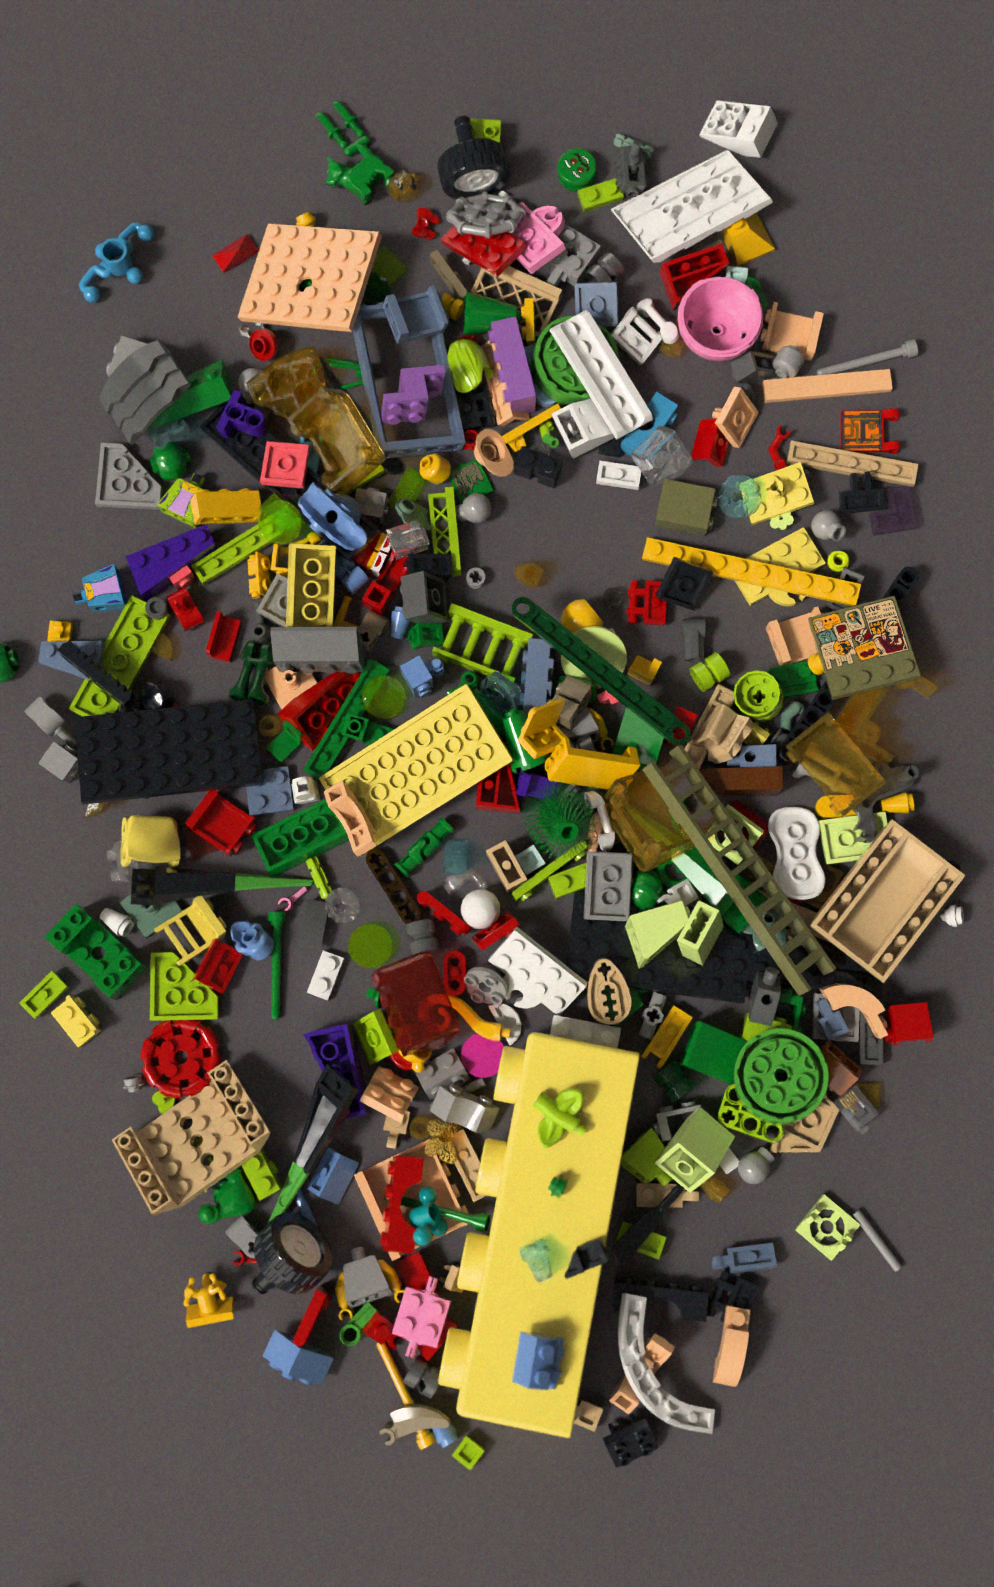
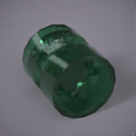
(673, 1081)

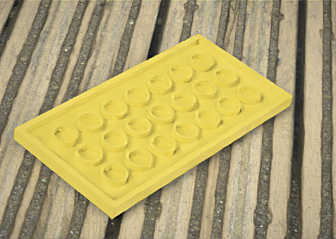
(423, 763)

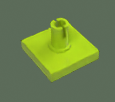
(375, 1037)

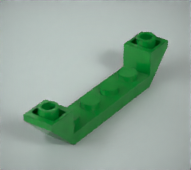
(363, 730)

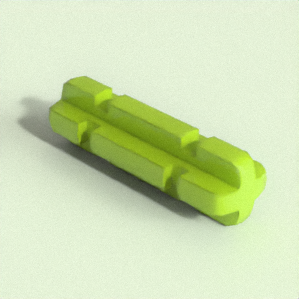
(319, 876)

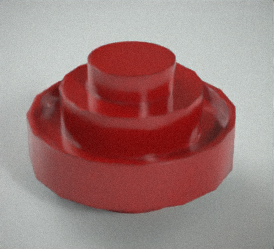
(263, 344)

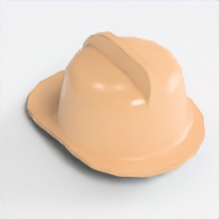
(493, 453)

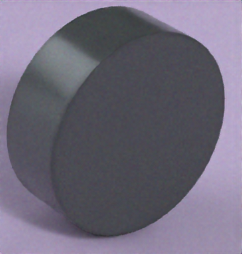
(156, 608)

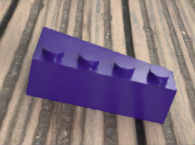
(339, 1049)

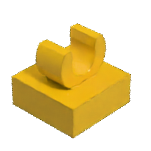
(60, 631)

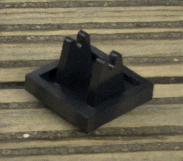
(630, 1442)

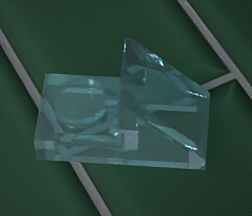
(455, 856)

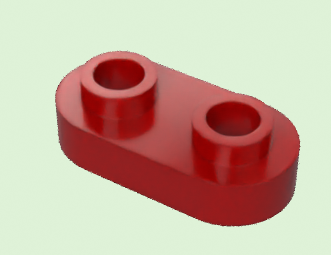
(453, 973)

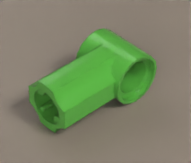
(358, 1322)

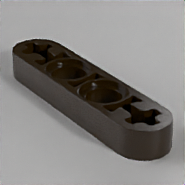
(395, 886)

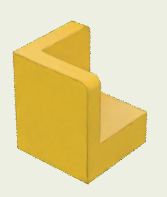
(644, 669)

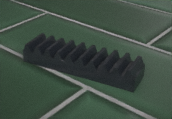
(96, 674)

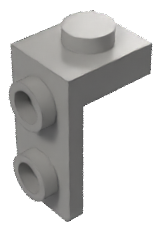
(661, 1126)

